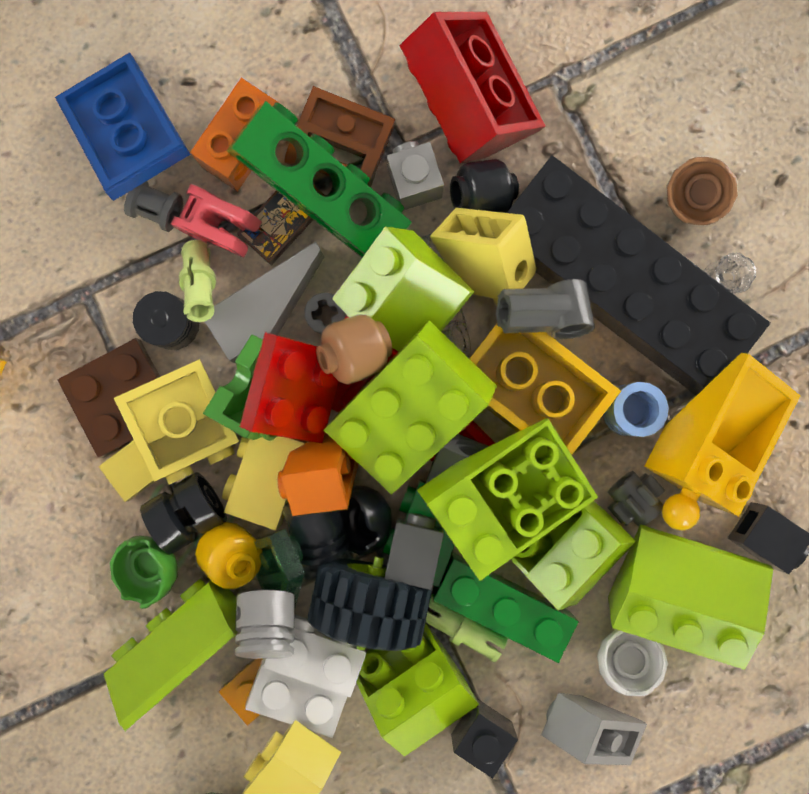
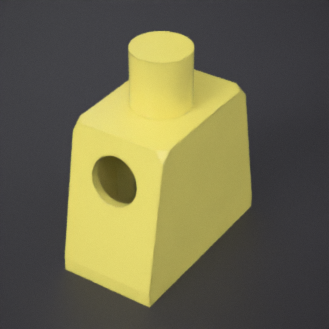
(486, 250)

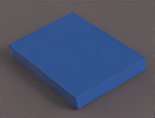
(122, 126)

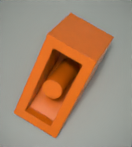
(317, 478)

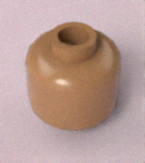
(354, 348)

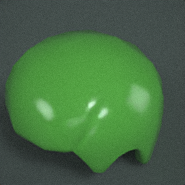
(143, 571)

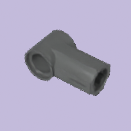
(557, 309)

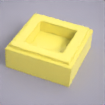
(127, 472)

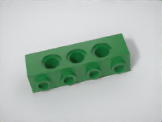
(256, 150)

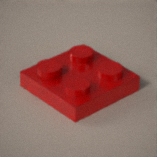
(289, 391)

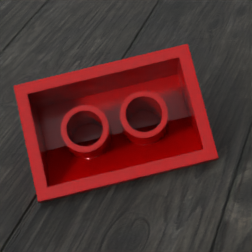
(470, 84)

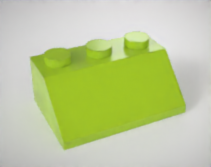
(691, 597)
(171, 651)

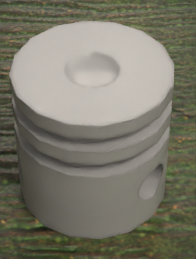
(264, 624)

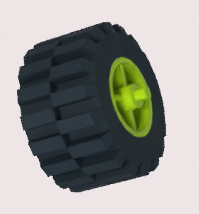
(365, 609)

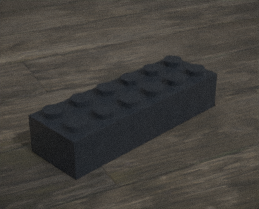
(635, 279)

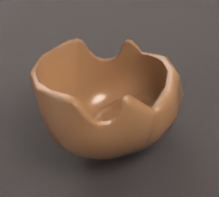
(702, 191)

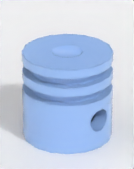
(637, 410)

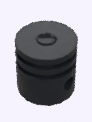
(162, 321)
(318, 535)

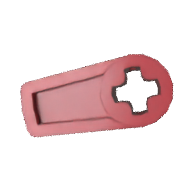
(206, 212)

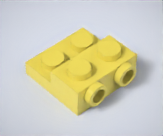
(171, 425)

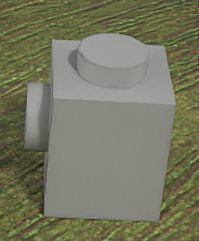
(414, 174)

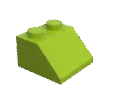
(403, 286)

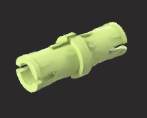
(197, 281)
(465, 631)

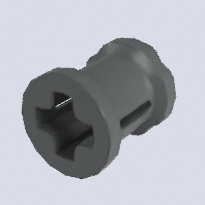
(153, 205)
(314, 308)

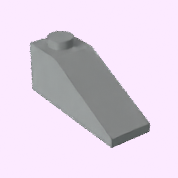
(264, 302)

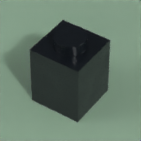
(771, 538)
(484, 738)

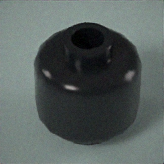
(484, 186)

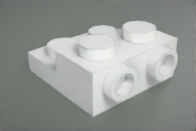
(309, 683)

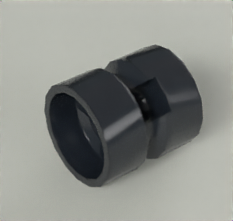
(170, 522)

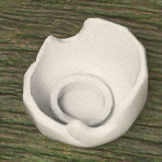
(631, 663)

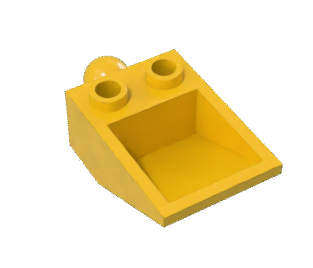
(722, 441)

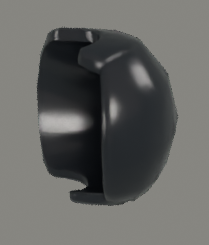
(367, 520)

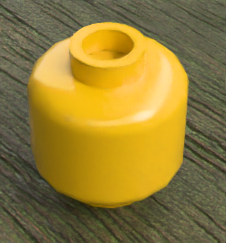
(228, 555)

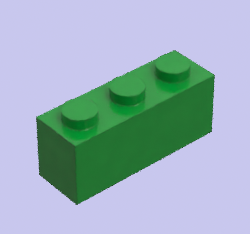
(506, 608)

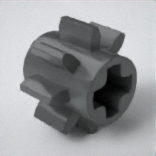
(636, 499)

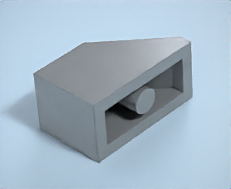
(592, 730)

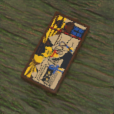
(279, 227)

